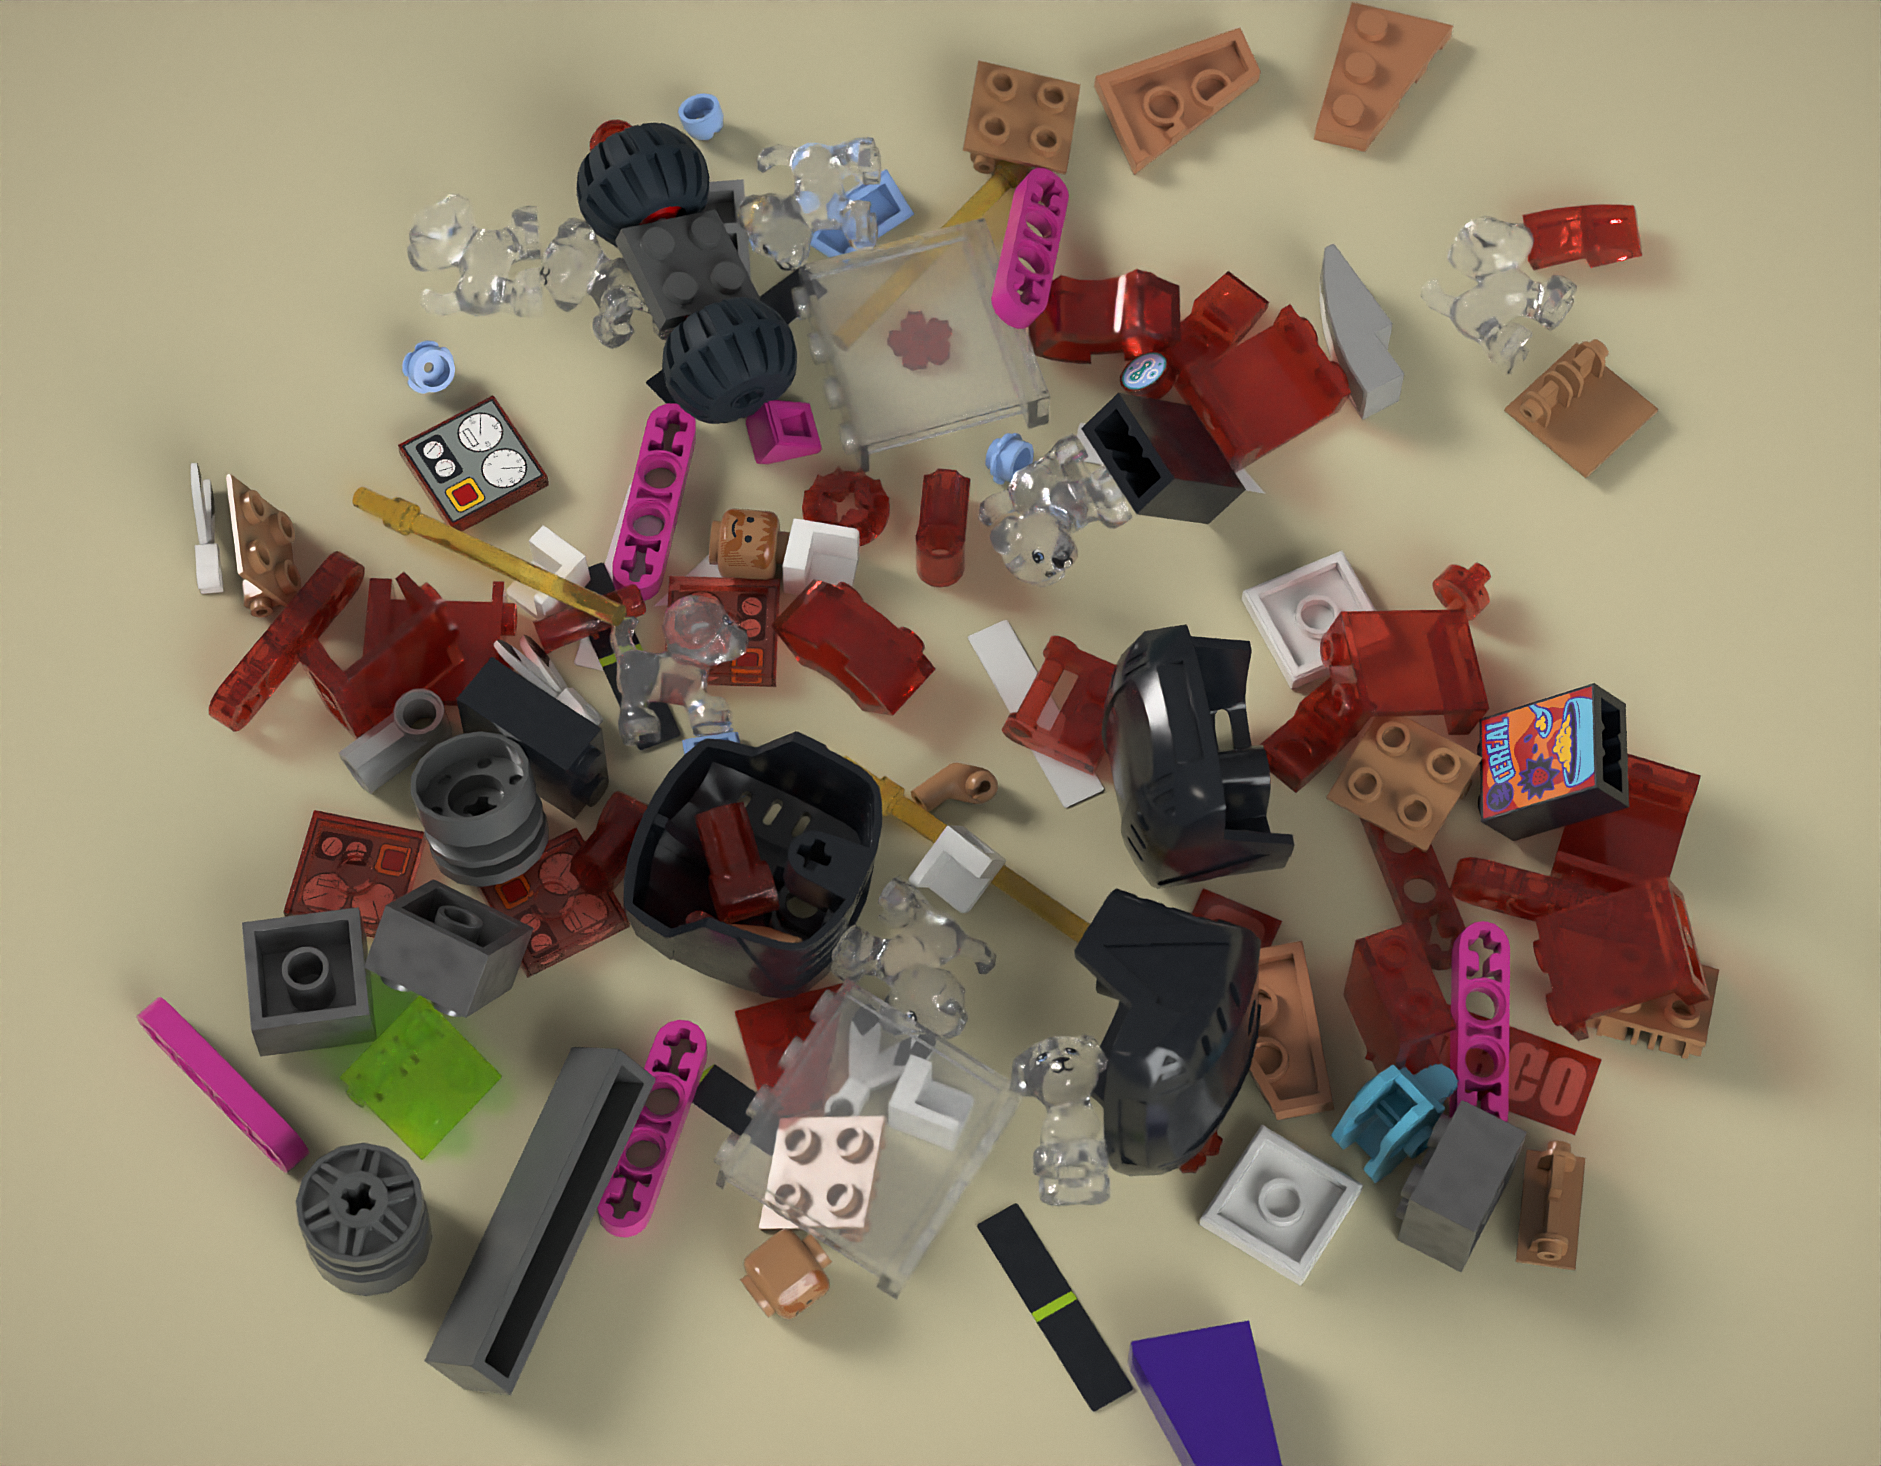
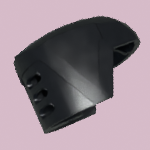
(1180, 798)
(822, 866)
(1178, 1030)

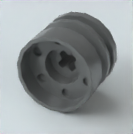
(480, 808)
(375, 1247)

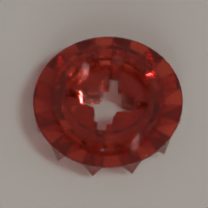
(869, 499)

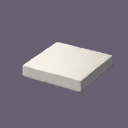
(1300, 609)
(1281, 1205)

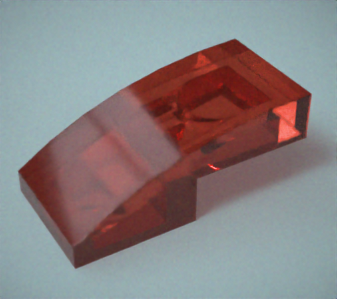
(1591, 232)
(1217, 321)
(1306, 740)

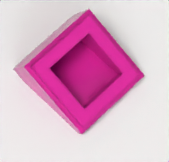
(783, 431)

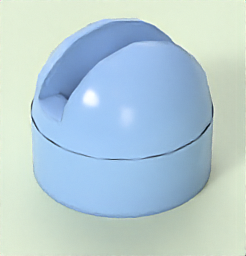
(709, 116)

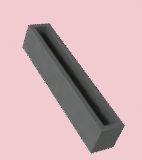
(540, 1220)

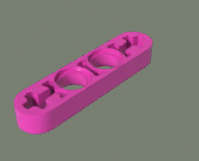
(1020, 241)
(659, 502)
(1473, 1033)
(223, 1084)
(656, 1128)

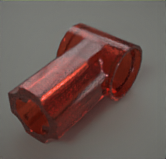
(943, 527)
(604, 855)
(738, 879)

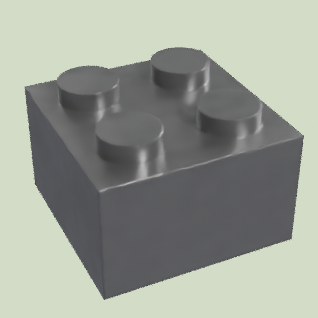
(448, 948)
(308, 982)
(1458, 1184)

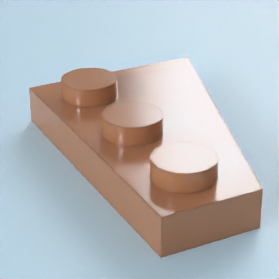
(1373, 71)
(1174, 93)
(1289, 1047)

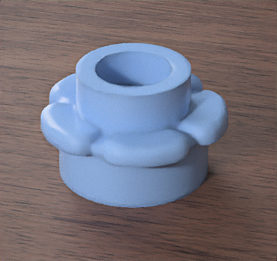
(442, 367)
(1008, 456)

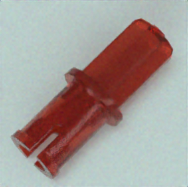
(576, 625)

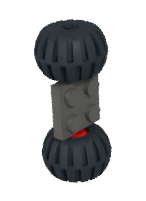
(649, 200)

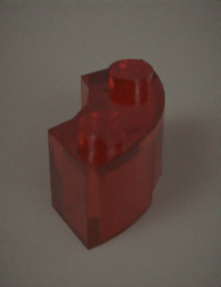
(1107, 317)
(854, 646)

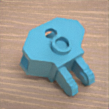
(1395, 1116)

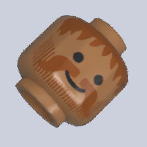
(747, 544)
(786, 1274)

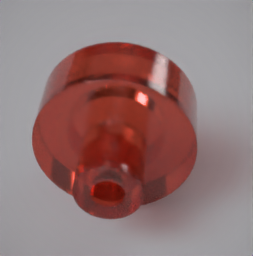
(1463, 588)

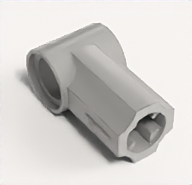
(393, 743)

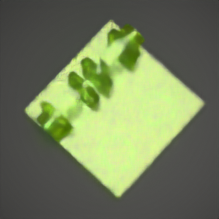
(420, 1077)

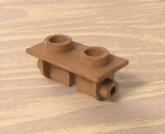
(1551, 1207)

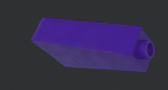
(1208, 1395)

